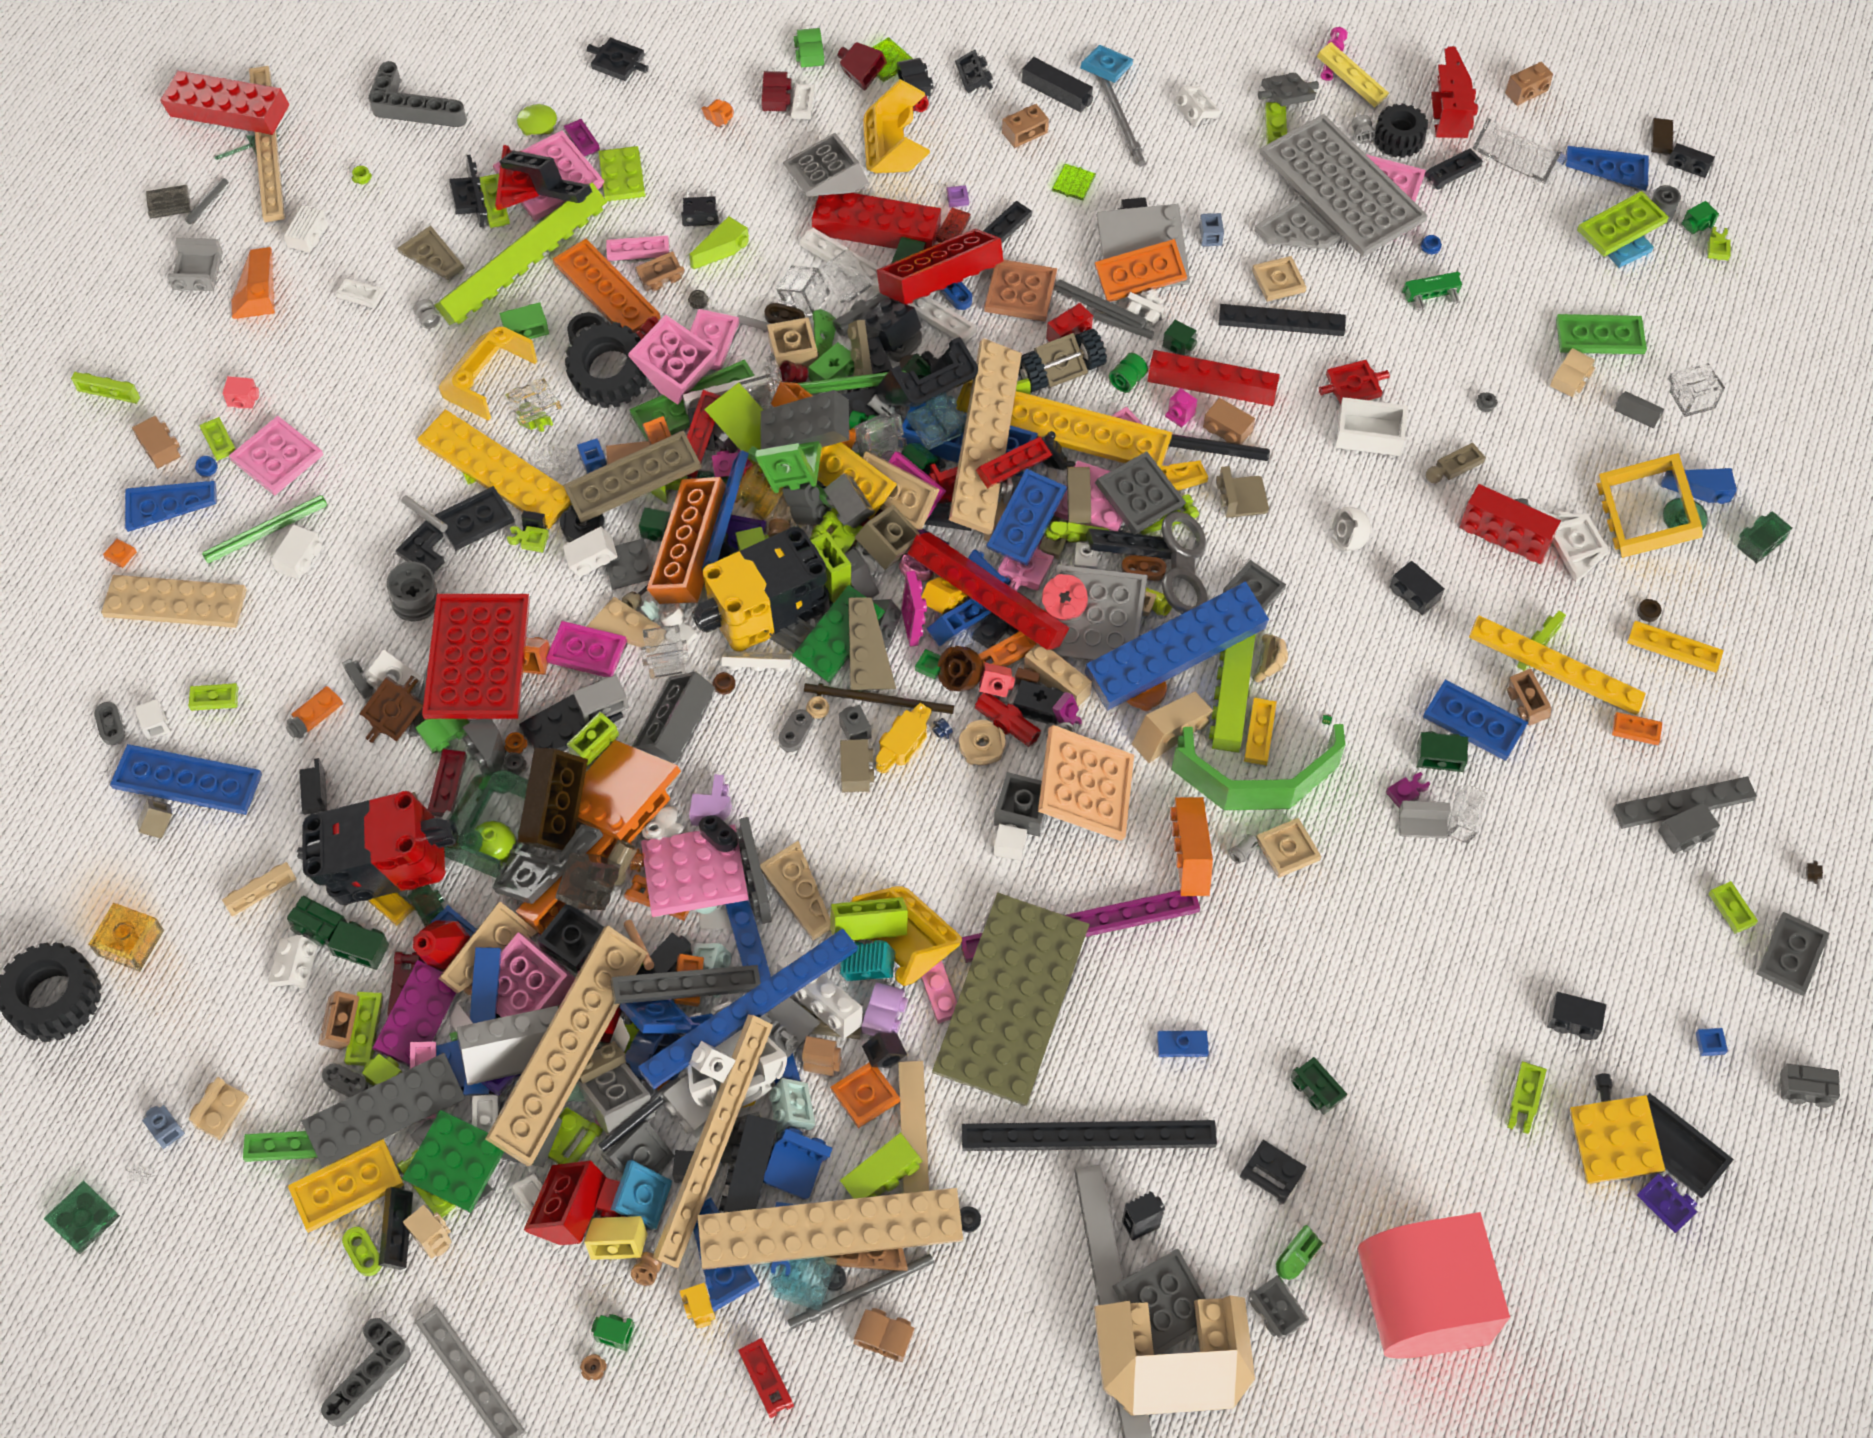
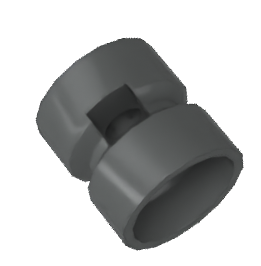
(1667, 199)

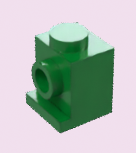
(1700, 217)
(613, 1331)

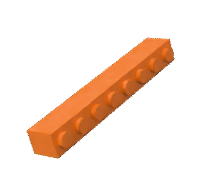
(547, 907)

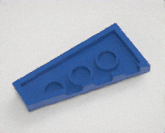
(1612, 165)
(728, 1282)

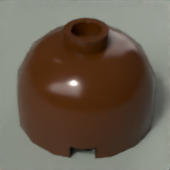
(960, 668)

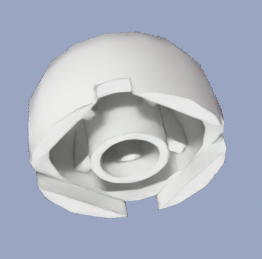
(1350, 528)

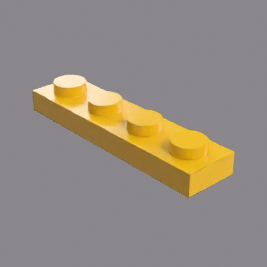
(1675, 646)

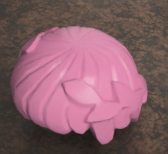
(910, 564)

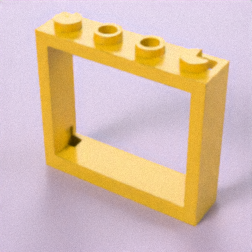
(1656, 539)

